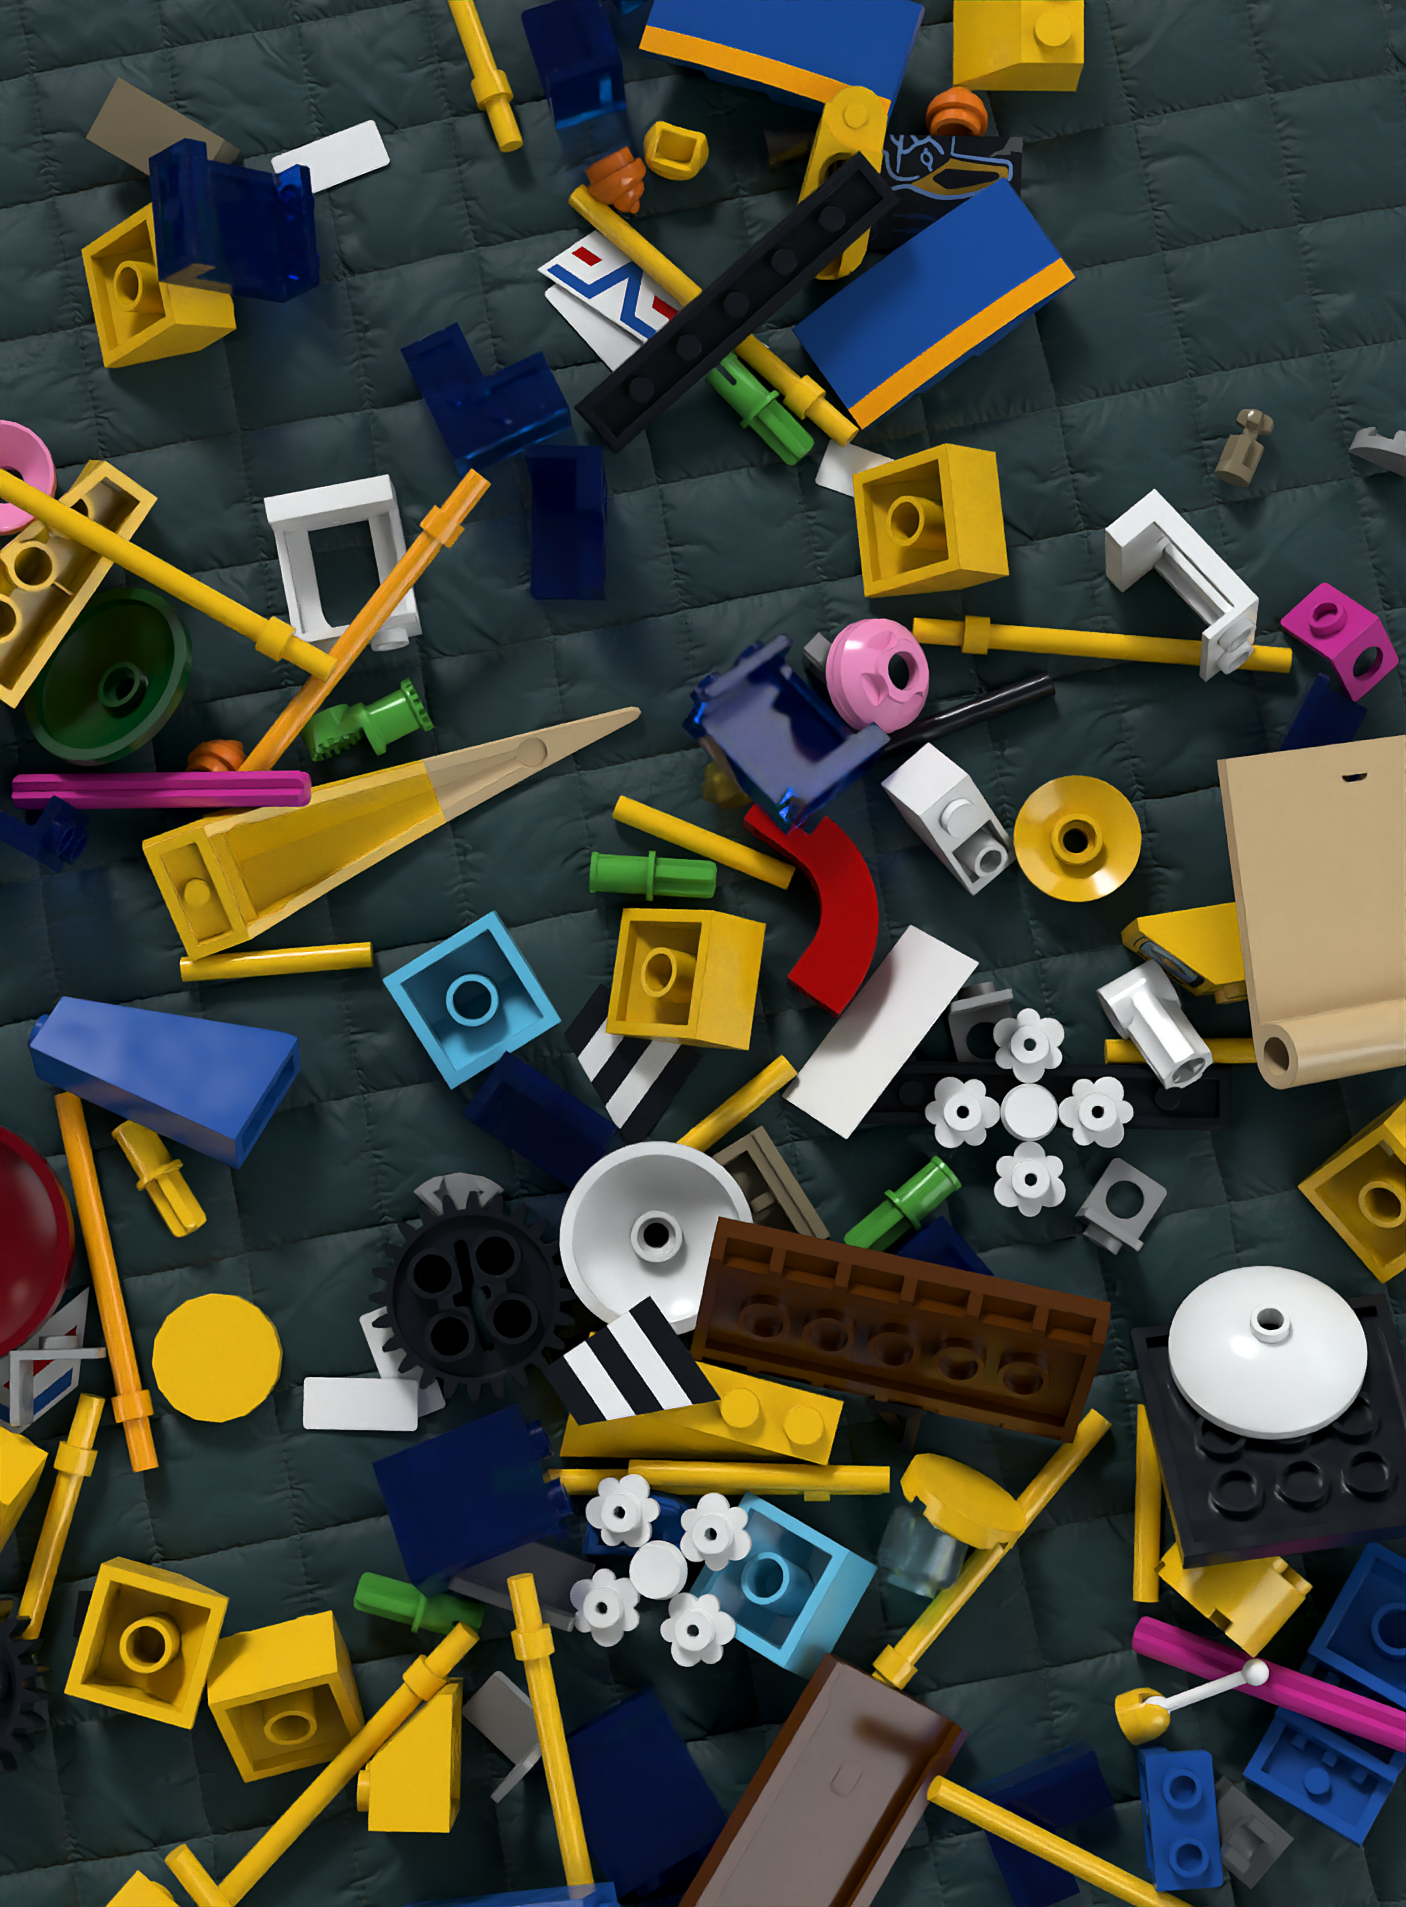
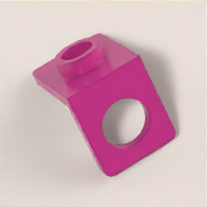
(1340, 633)

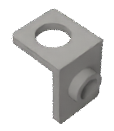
(976, 1005)
(1105, 1228)
(22, 1371)
(509, 1723)

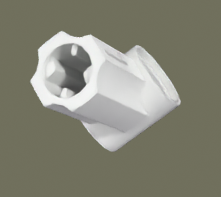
(1148, 1011)

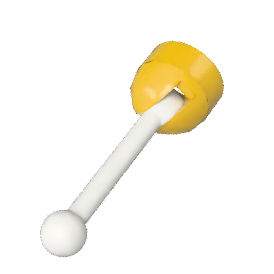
(1146, 1712)

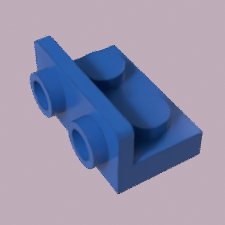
(1179, 1818)

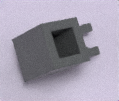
(1246, 1834)

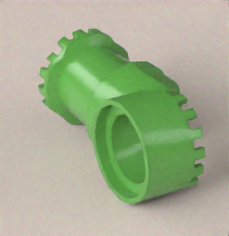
(379, 722)

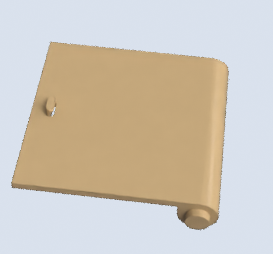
(1321, 905)

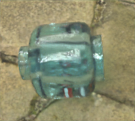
(918, 1553)

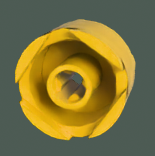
(1242, 1597)

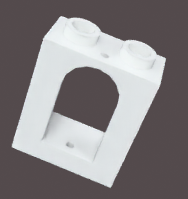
(330, 506)
(1147, 540)

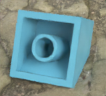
(472, 999)
(789, 1589)

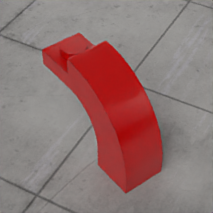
(848, 905)

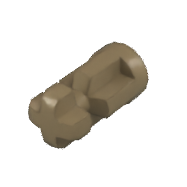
(1243, 451)

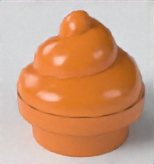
(956, 114)
(617, 180)
(216, 756)

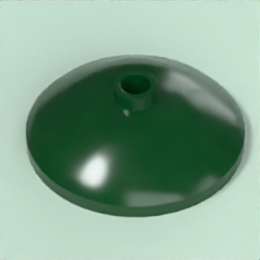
(111, 678)

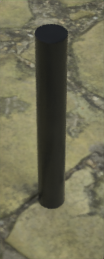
(969, 714)

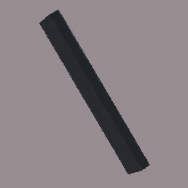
(737, 302)
(1198, 1106)

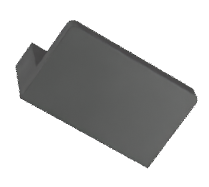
(553, 1575)

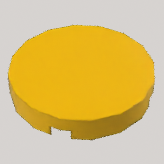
(217, 1357)
(963, 1502)

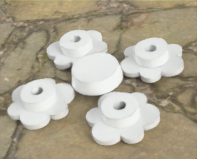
(1029, 1112)
(660, 1570)

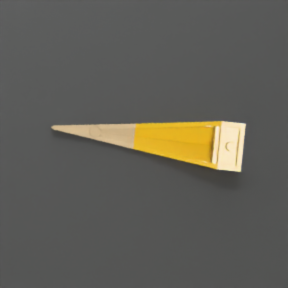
(261, 864)

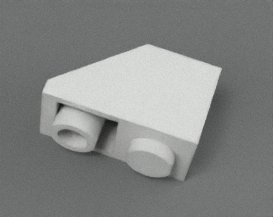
(951, 817)

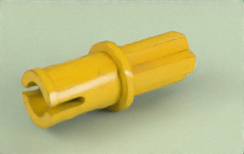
(160, 1178)

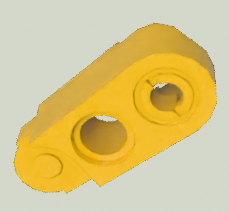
(847, 124)

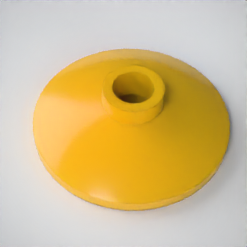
(1100, 816)

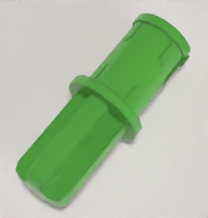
(761, 411)
(652, 876)
(904, 1207)
(409, 1606)

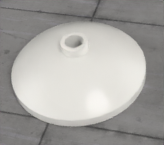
(615, 1203)
(1260, 1378)

